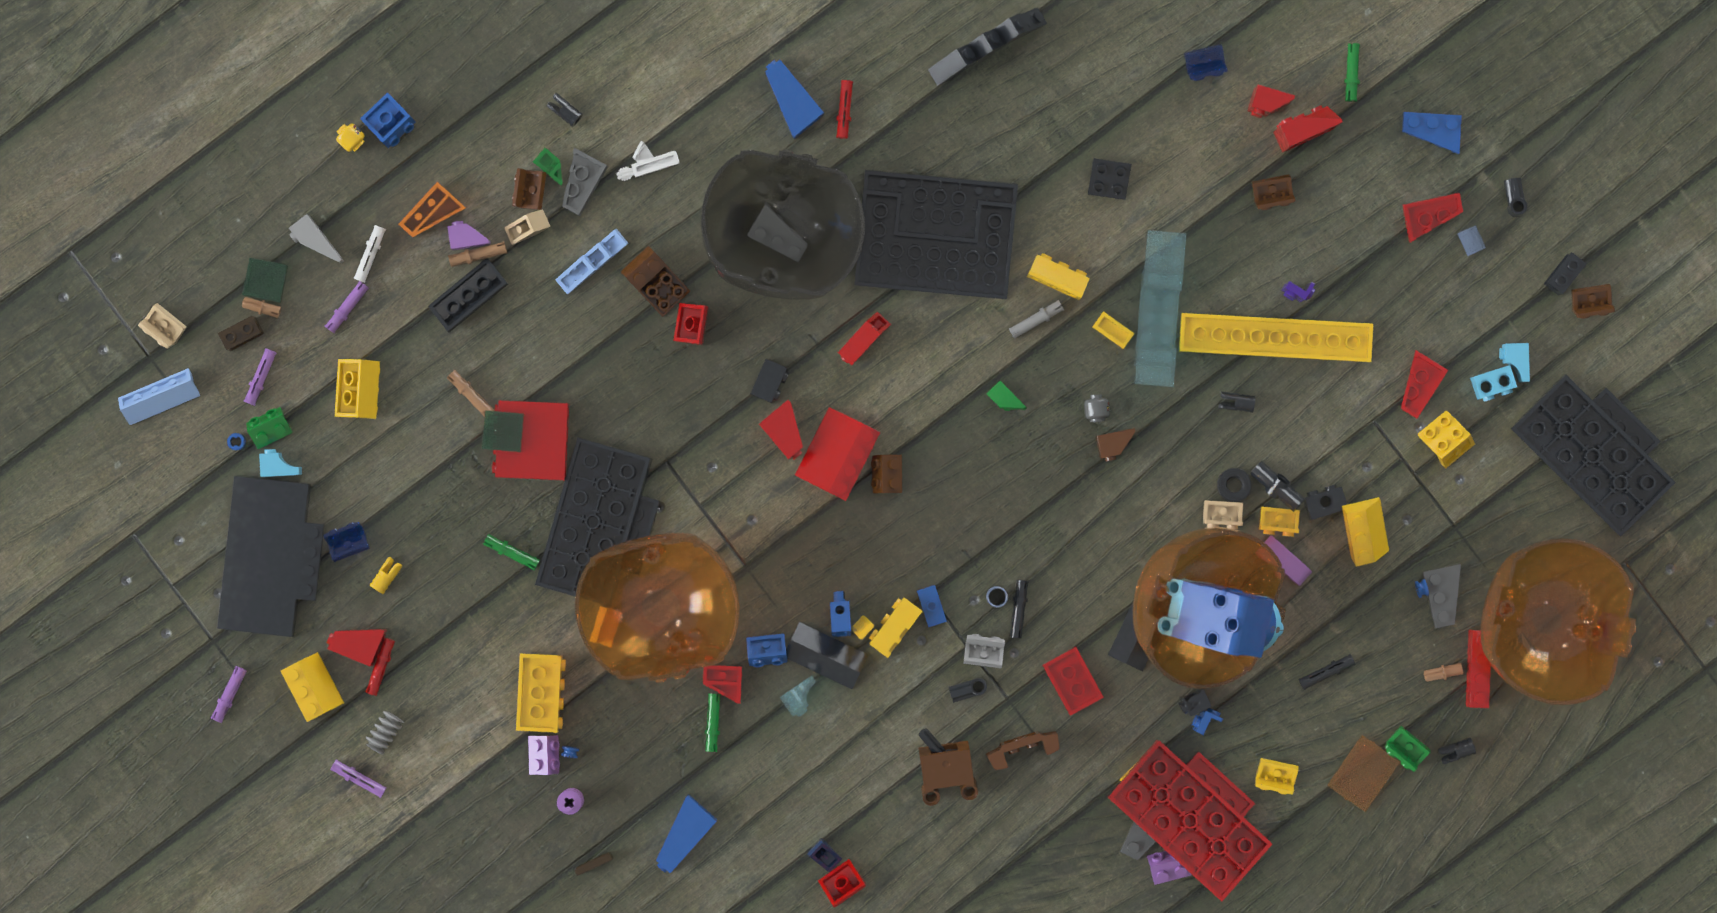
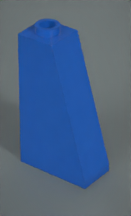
(794, 101)
(687, 830)

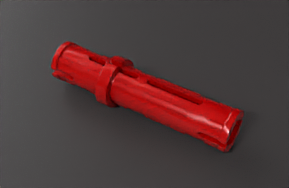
(842, 132)
(382, 660)

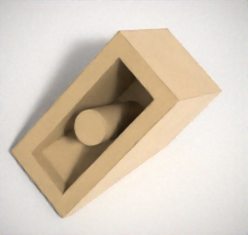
(527, 226)

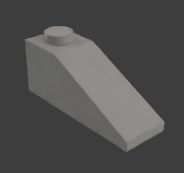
(310, 235)

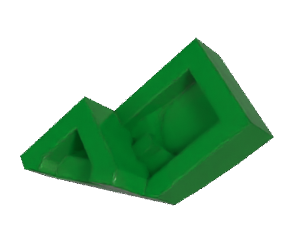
(549, 163)
(1005, 398)

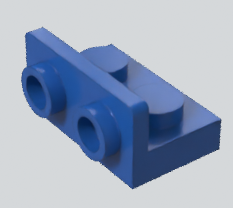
(766, 650)

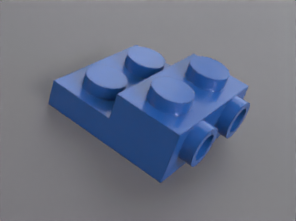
(388, 121)

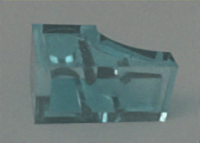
(796, 698)

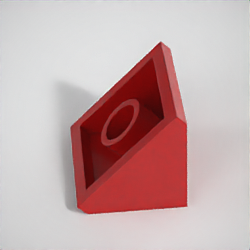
(691, 323)
(842, 883)

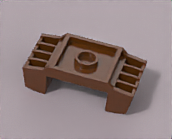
(1049, 741)

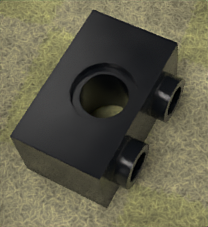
(1314, 507)

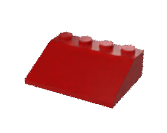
(837, 453)

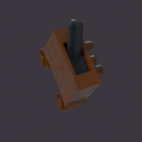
(945, 767)

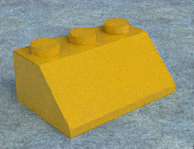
(1058, 276)
(357, 388)
(1365, 531)
(312, 687)

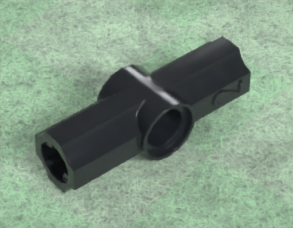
(1277, 486)

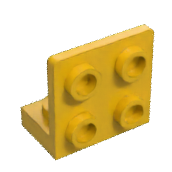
(1447, 438)

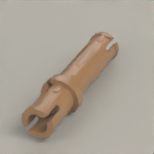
(477, 254)
(466, 389)

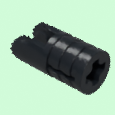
(567, 111)
(1241, 403)
(1461, 750)

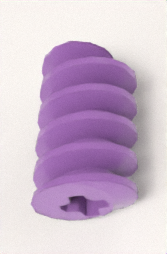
(565, 796)

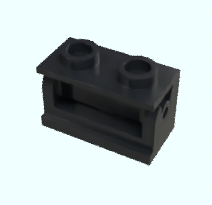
(1565, 273)
(769, 380)
(1194, 702)

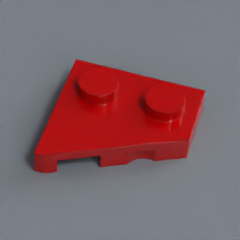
(724, 680)

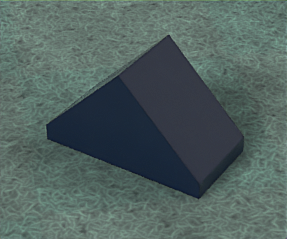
(824, 855)

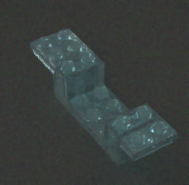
(1159, 308)

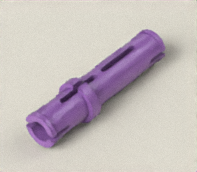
(346, 307)
(260, 376)
(226, 699)
(338, 767)

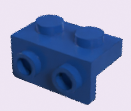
(1201, 722)

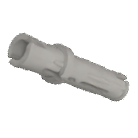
(1036, 319)

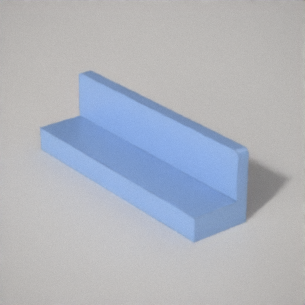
(158, 397)

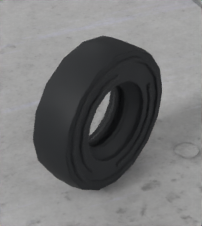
(1236, 496)

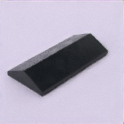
(468, 295)
(1126, 646)
(825, 655)

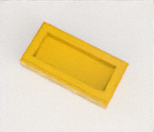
(1113, 330)

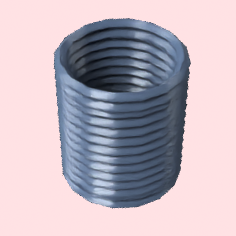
(1471, 240)
(997, 587)

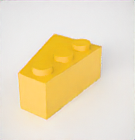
(894, 626)

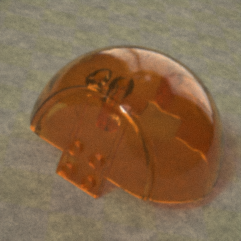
(1211, 556)
(657, 607)
(1558, 621)

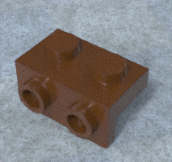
(529, 189)
(1273, 192)
(1592, 301)
(886, 473)

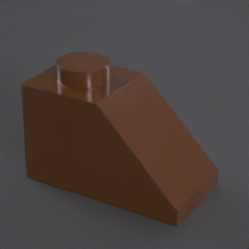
(1113, 443)

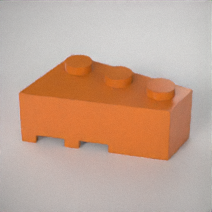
(430, 210)

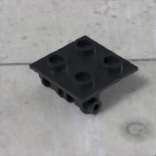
(1109, 179)

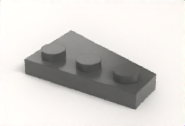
(582, 182)
(776, 234)
(1443, 594)
(1136, 842)

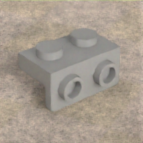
(984, 651)

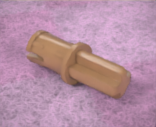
(261, 307)
(1443, 672)

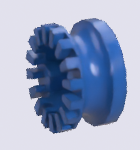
(236, 447)
(1422, 588)
(570, 751)

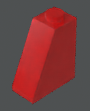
(864, 338)
(783, 430)
(357, 644)

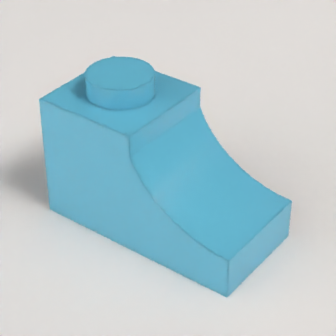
(1518, 358)
(274, 465)

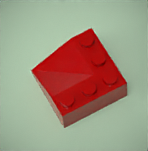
(1305, 128)

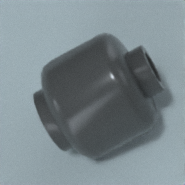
(1096, 408)

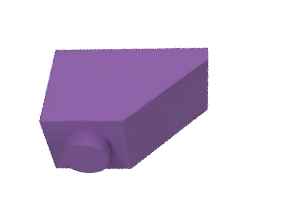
(464, 236)

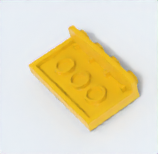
(540, 693)

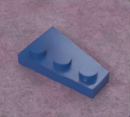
(1435, 128)

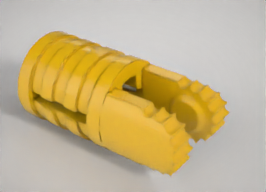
(383, 578)

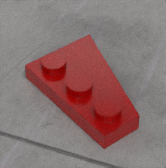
(1430, 213)
(1422, 383)

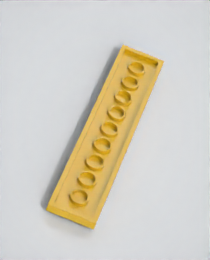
(1276, 337)

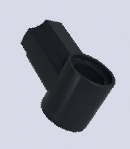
(1515, 194)
(965, 690)

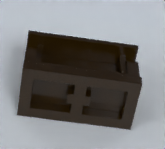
(241, 333)

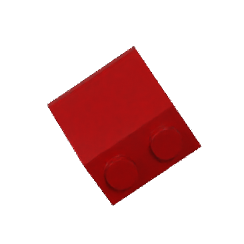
(1267, 100)

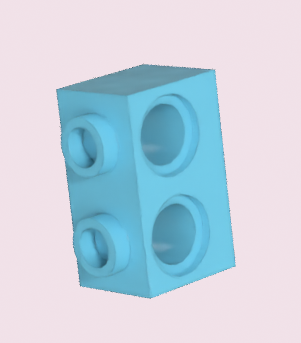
(1492, 378)

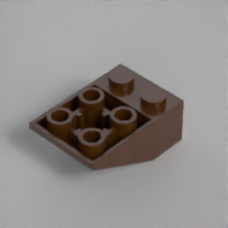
(655, 281)

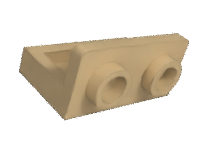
(162, 326)
(1222, 513)

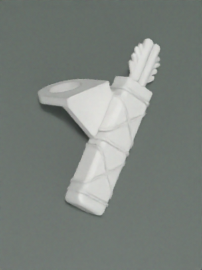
(647, 163)

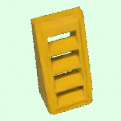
(862, 627)

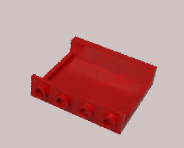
(543, 442)

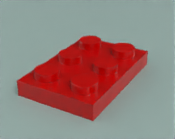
(1072, 681)

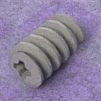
(384, 732)

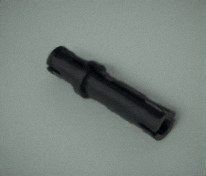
(1019, 608)
(1327, 671)

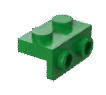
(268, 427)
(1406, 749)

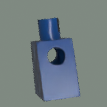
(840, 622)

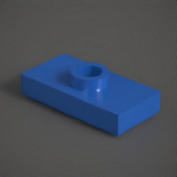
(931, 606)

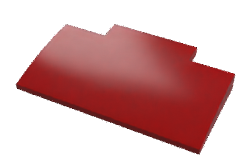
(1193, 816)

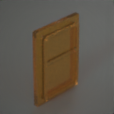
(1363, 773)

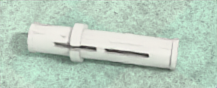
(377, 232)

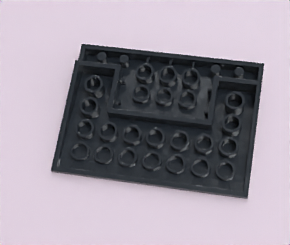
(937, 234)

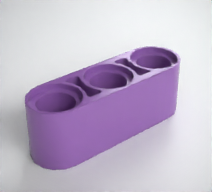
(1294, 568)

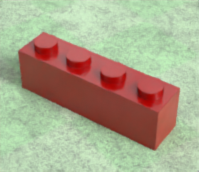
(1477, 673)

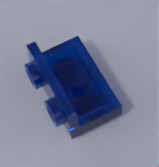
(1205, 62)
(346, 541)

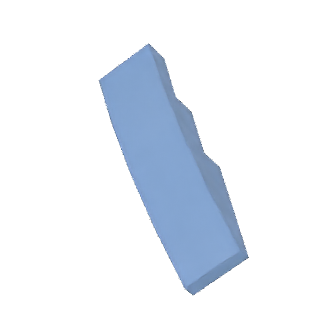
(591, 261)

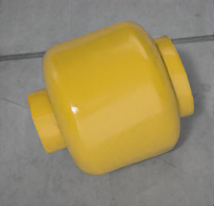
(350, 137)

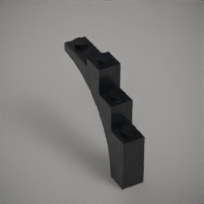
(986, 44)

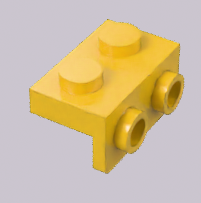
(1279, 520)
(1276, 776)

